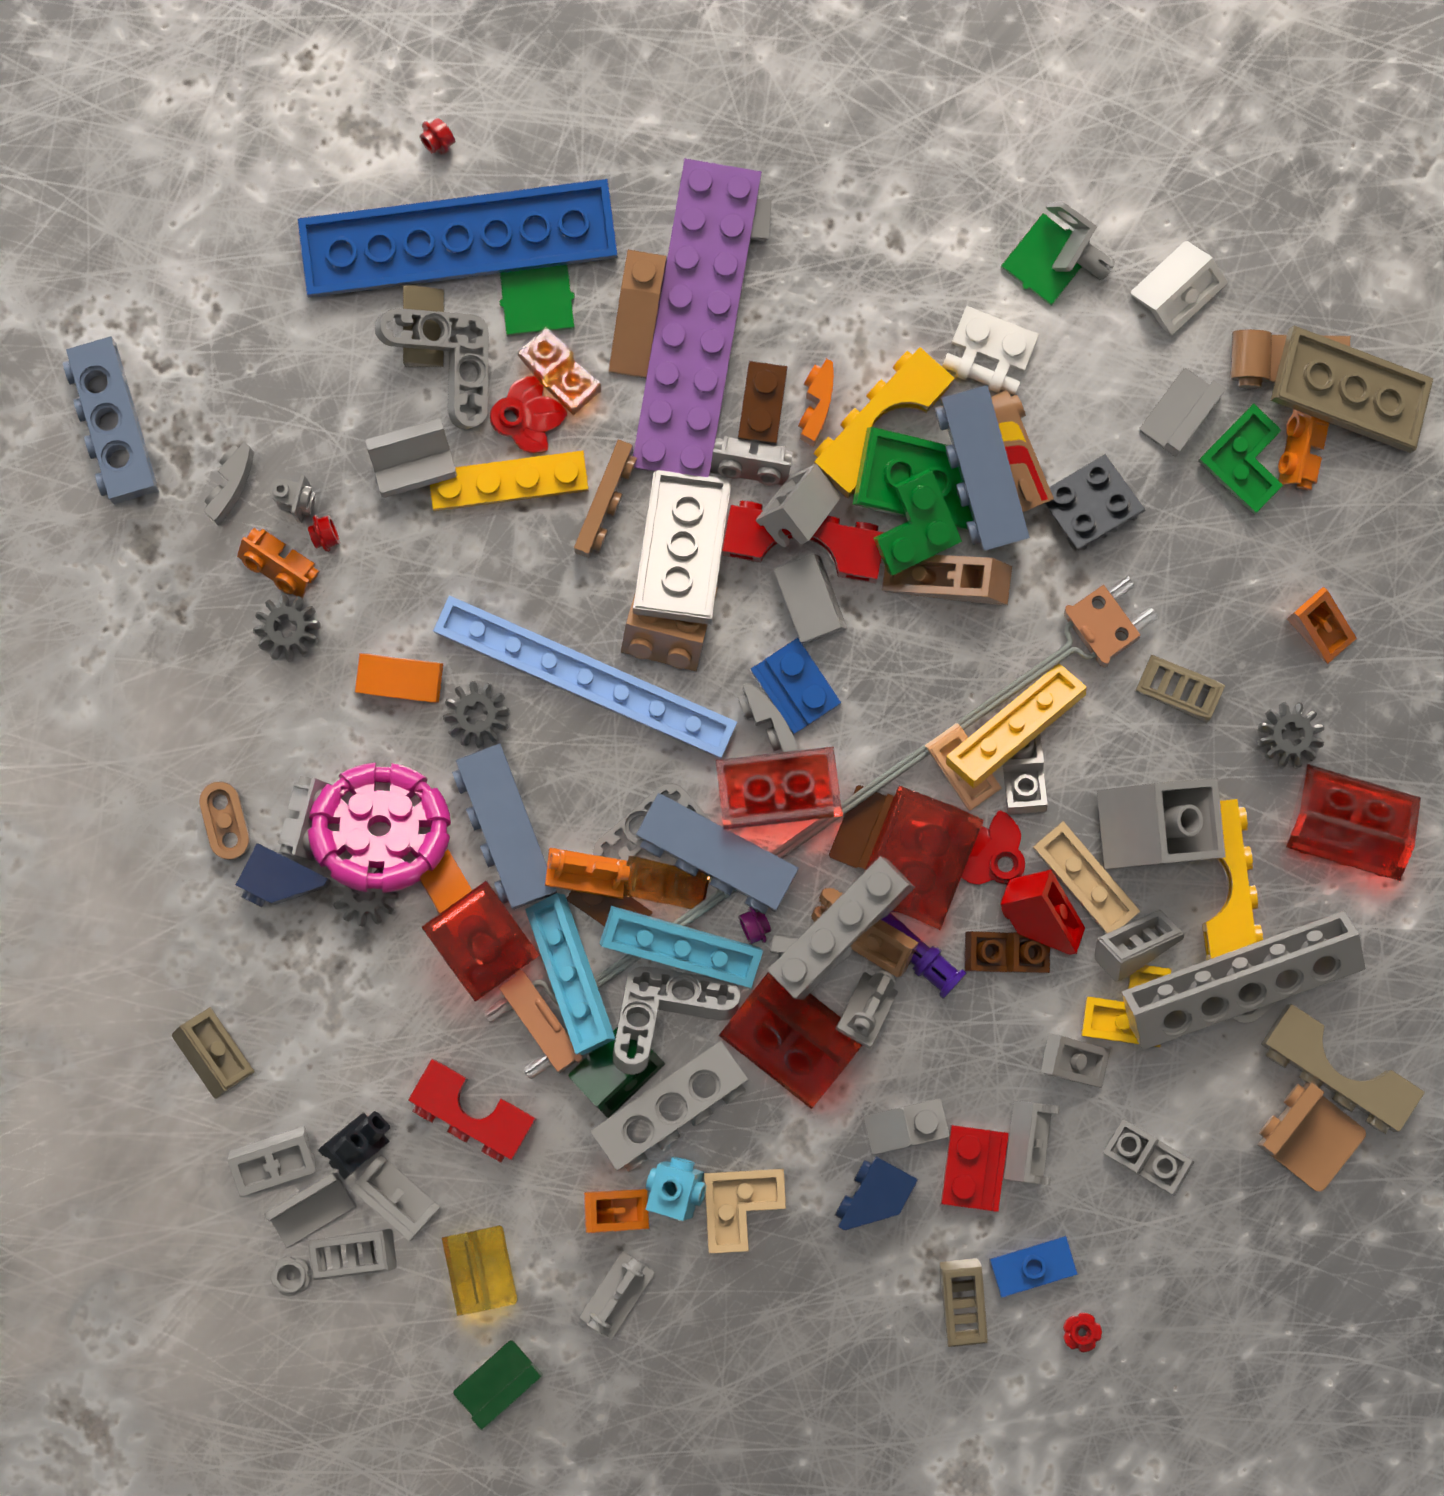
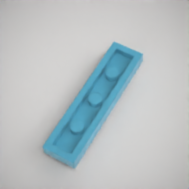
(681, 947)
(570, 974)

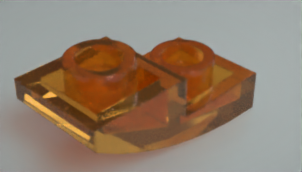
(559, 372)
(664, 883)

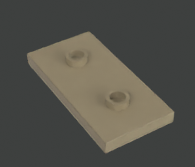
(1352, 389)

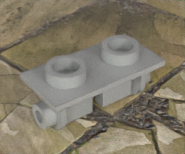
(733, 461)
(293, 496)
(295, 832)
(868, 1007)
(617, 1295)

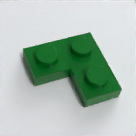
(1235, 463)
(928, 527)

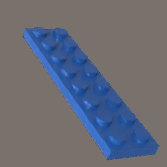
(457, 238)

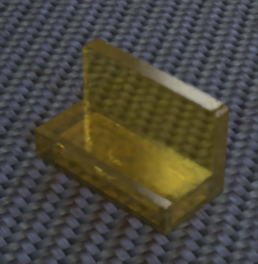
(479, 1270)

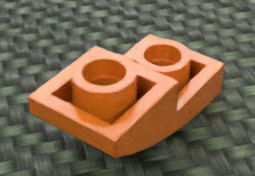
(819, 392)
(399, 677)
(445, 883)

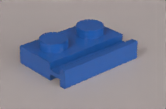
(795, 686)

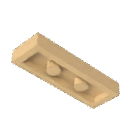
(1086, 878)

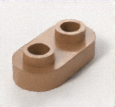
(224, 821)

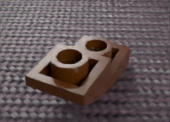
(1005, 953)

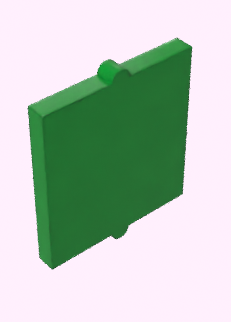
(1034, 257)
(537, 300)

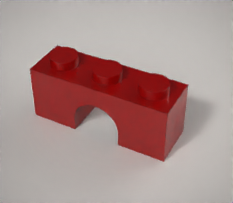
(439, 1096)

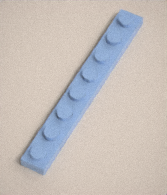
(585, 677)

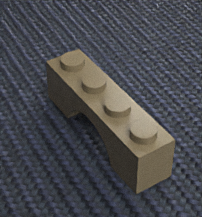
(1299, 1041)

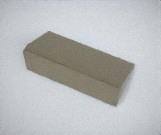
(430, 300)
(212, 1052)

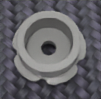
(279, 1276)

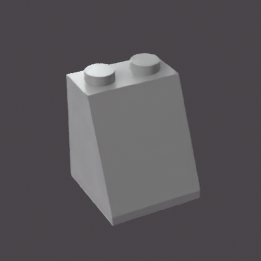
(1161, 823)

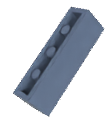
(983, 468)
(505, 826)
(717, 853)

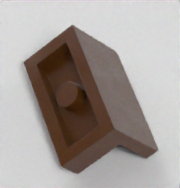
(860, 830)

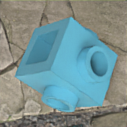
(664, 1196)

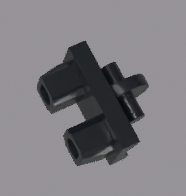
(356, 1143)

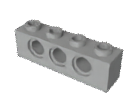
(613, 1134)

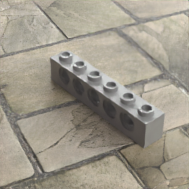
(1243, 980)

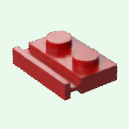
(974, 1168)

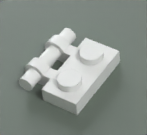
(994, 340)

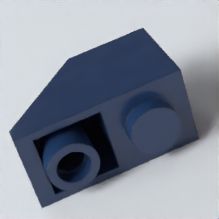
(879, 1196)

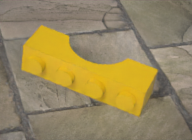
(915, 386)
(1234, 923)

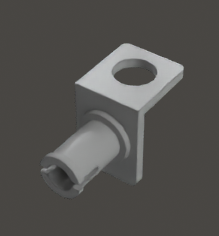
(1078, 245)

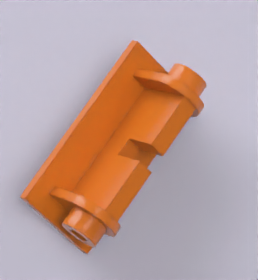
(1297, 462)
(261, 554)
(586, 873)

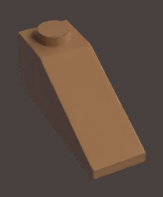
(637, 313)
(954, 579)

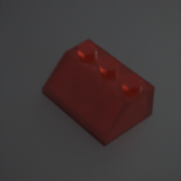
(778, 788)
(1354, 822)
(930, 848)
(791, 1039)

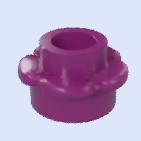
(754, 926)

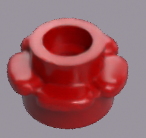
(436, 136)
(323, 533)
(1072, 1337)

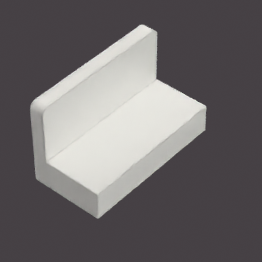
(1180, 286)

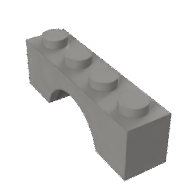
(839, 927)

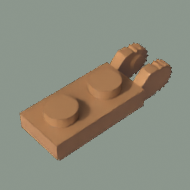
(880, 943)

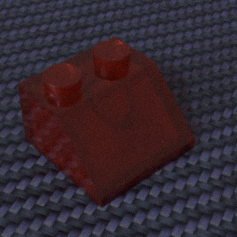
(480, 941)

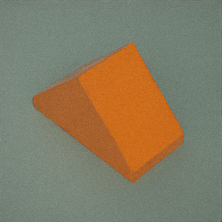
(1323, 625)
(616, 1210)

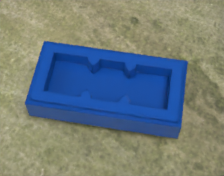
(1033, 1266)

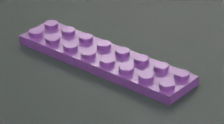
(696, 318)

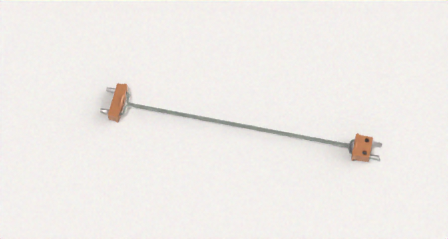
(1093, 627)

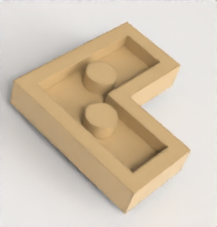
(730, 1197)

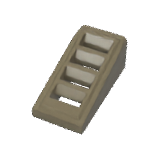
(1215, 688)
(963, 1268)

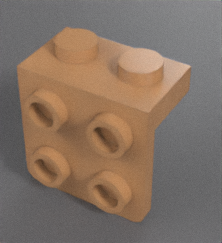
(664, 640)
(1311, 1136)

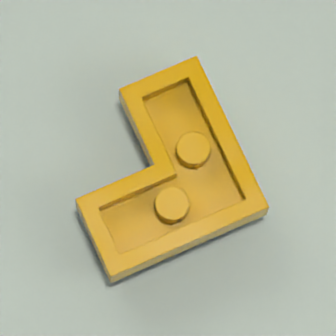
(1108, 1018)

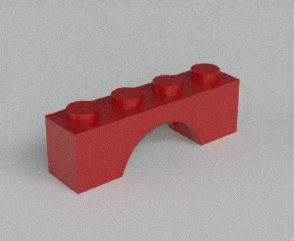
(849, 547)

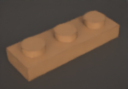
(605, 500)

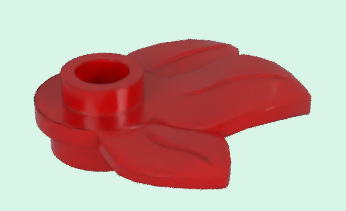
(533, 414)
(992, 844)

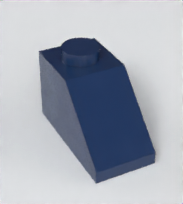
(276, 878)

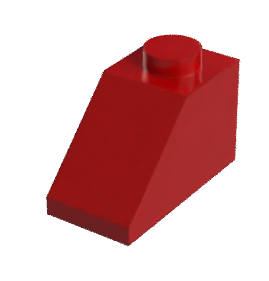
(1043, 911)

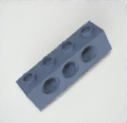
(103, 359)

